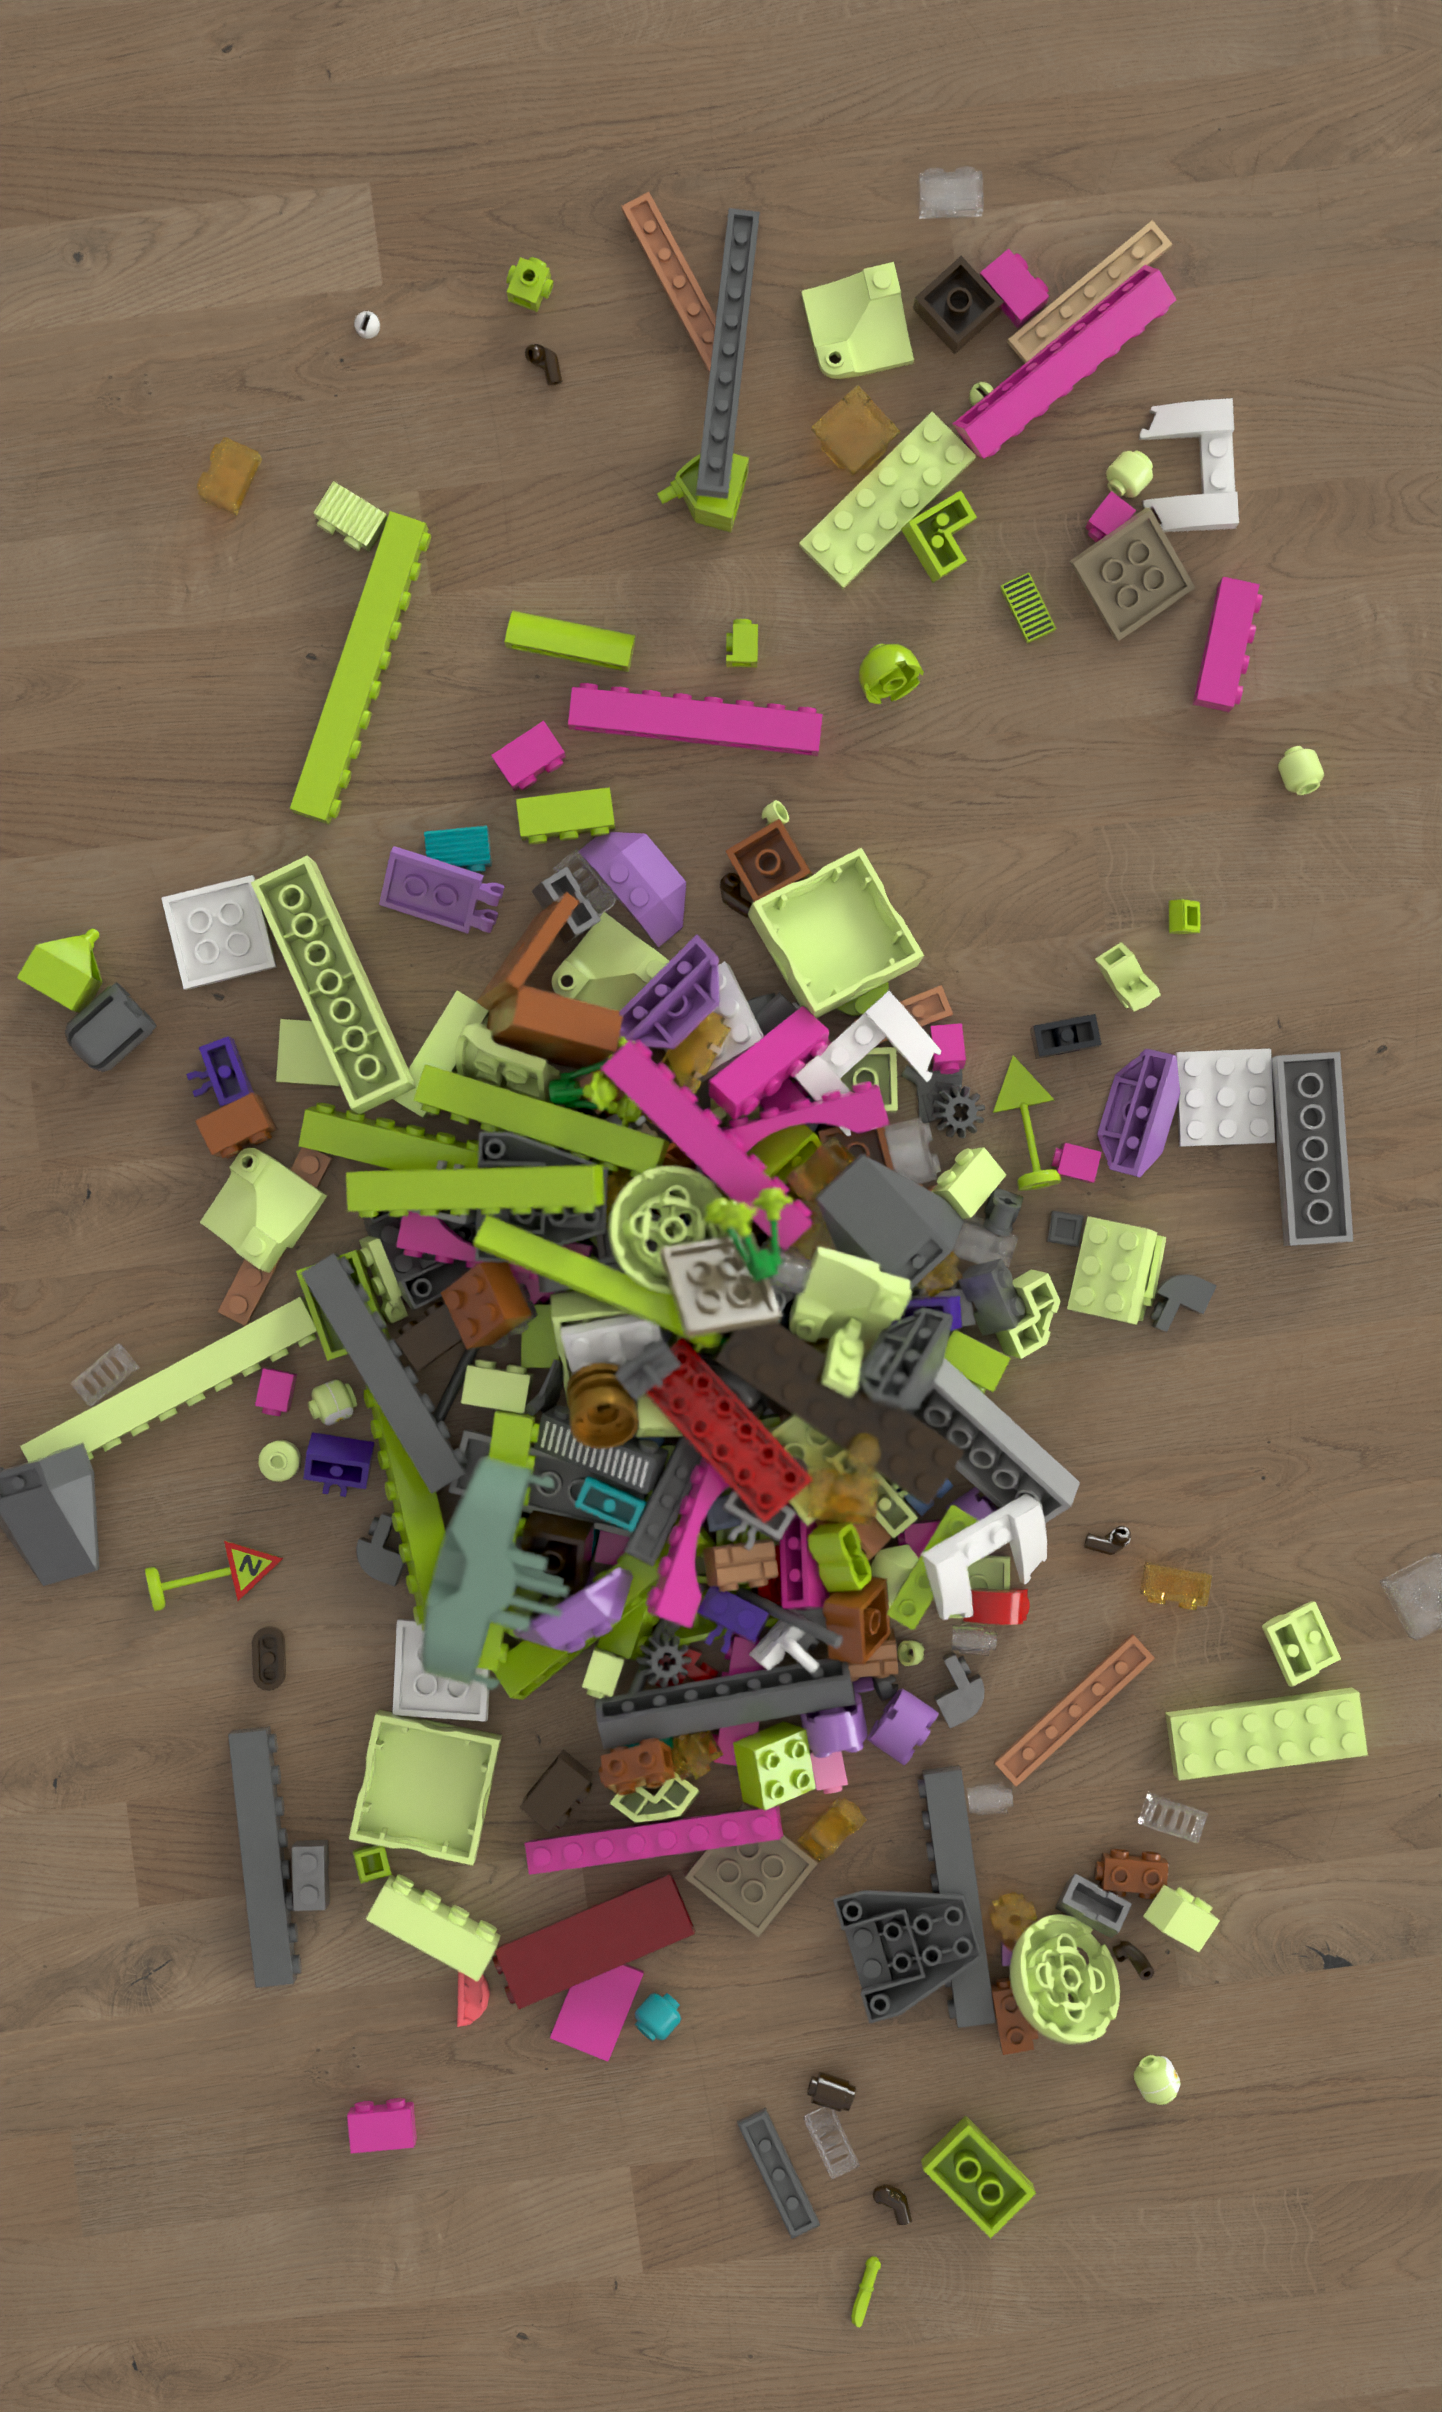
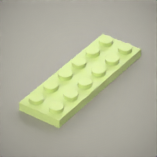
(887, 500)

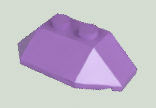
(641, 881)
(674, 999)
(1140, 1112)
(582, 1615)

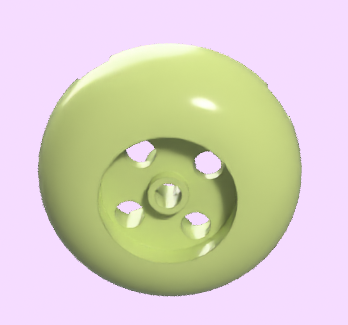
(672, 1193)
(1049, 1968)

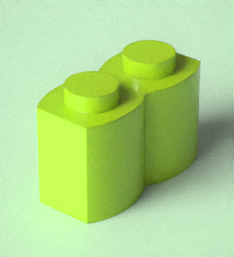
(839, 1557)

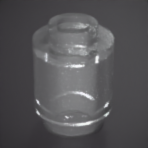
(973, 1639)
(989, 1799)

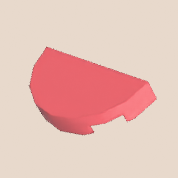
(472, 1998)

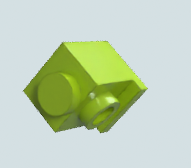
(742, 644)

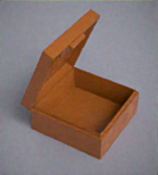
(541, 1021)

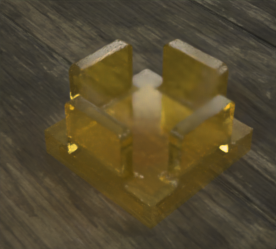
(855, 431)

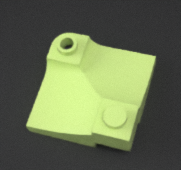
(859, 323)
(608, 966)
(500, 1066)
(262, 1208)
(847, 1288)
(815, 1451)

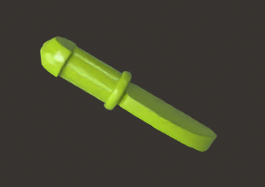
(864, 2294)

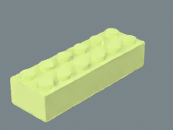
(1266, 1733)

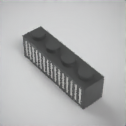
(633, 1464)

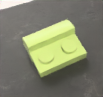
(1301, 1643)

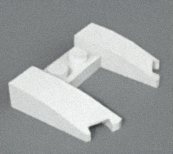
(1214, 426)
(881, 1021)
(947, 1563)

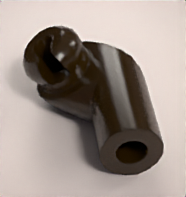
(547, 360)
(1111, 1542)

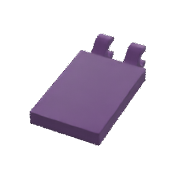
(438, 892)

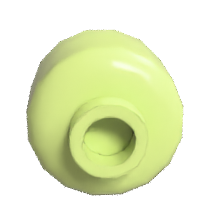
(1129, 474)
(1301, 770)
(279, 1460)

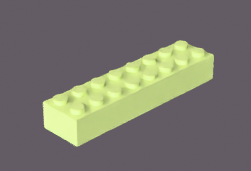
(333, 985)

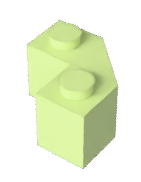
(1040, 1304)
(668, 1804)

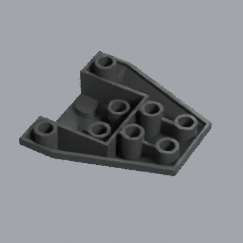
(888, 1220)
(562, 1228)
(418, 1278)
(52, 1514)
(906, 1945)

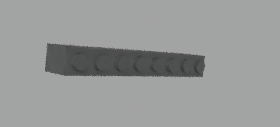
(384, 1372)
(723, 1702)
(263, 1856)
(956, 1874)

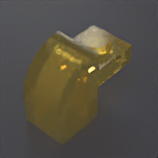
(820, 1169)
(831, 1828)

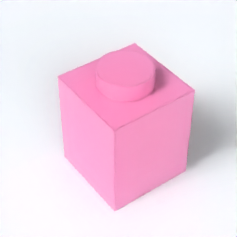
(829, 1772)

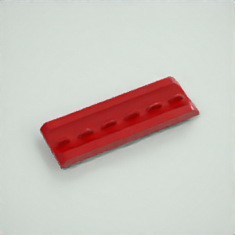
(728, 1435)

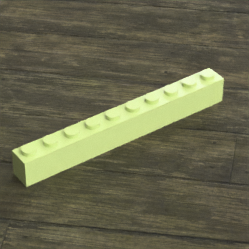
(181, 1383)

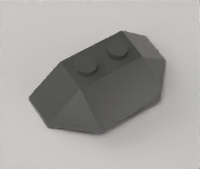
(906, 1359)

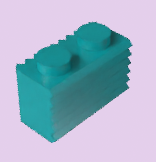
(460, 847)
(610, 1503)

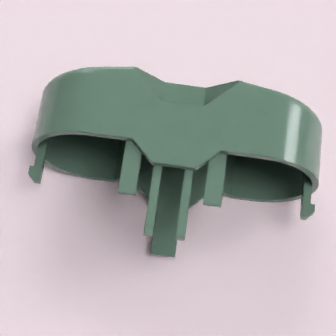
(480, 1573)

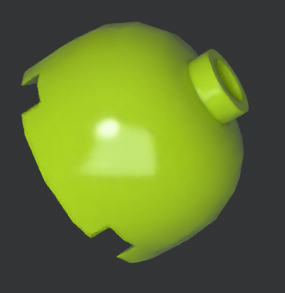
(889, 672)

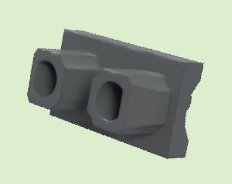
(647, 1369)

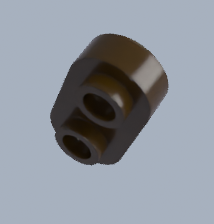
(268, 1657)

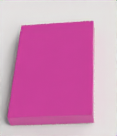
(596, 2011)

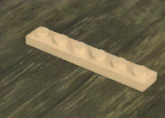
(1091, 289)

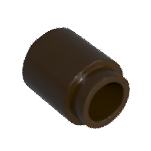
(831, 2092)

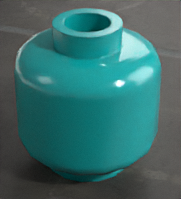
(657, 2016)

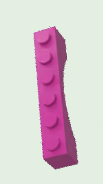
(854, 1110)
(433, 1236)
(677, 1589)

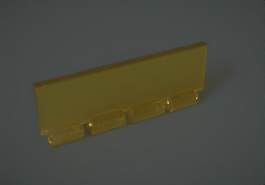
(694, 1054)

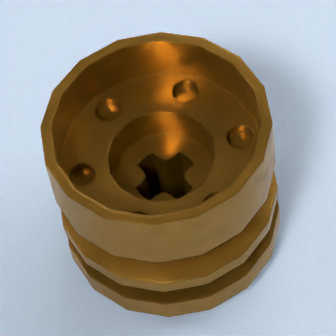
(600, 1407)

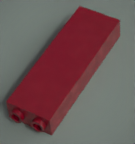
(593, 1941)

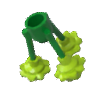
(601, 1091)
(737, 1216)

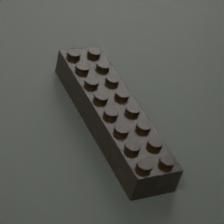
(792, 1377)

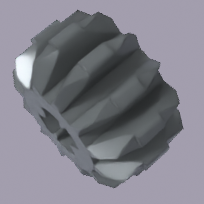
(969, 1111)
(656, 1652)

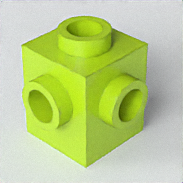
(529, 283)

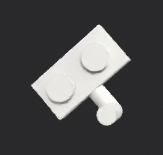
(779, 1640)

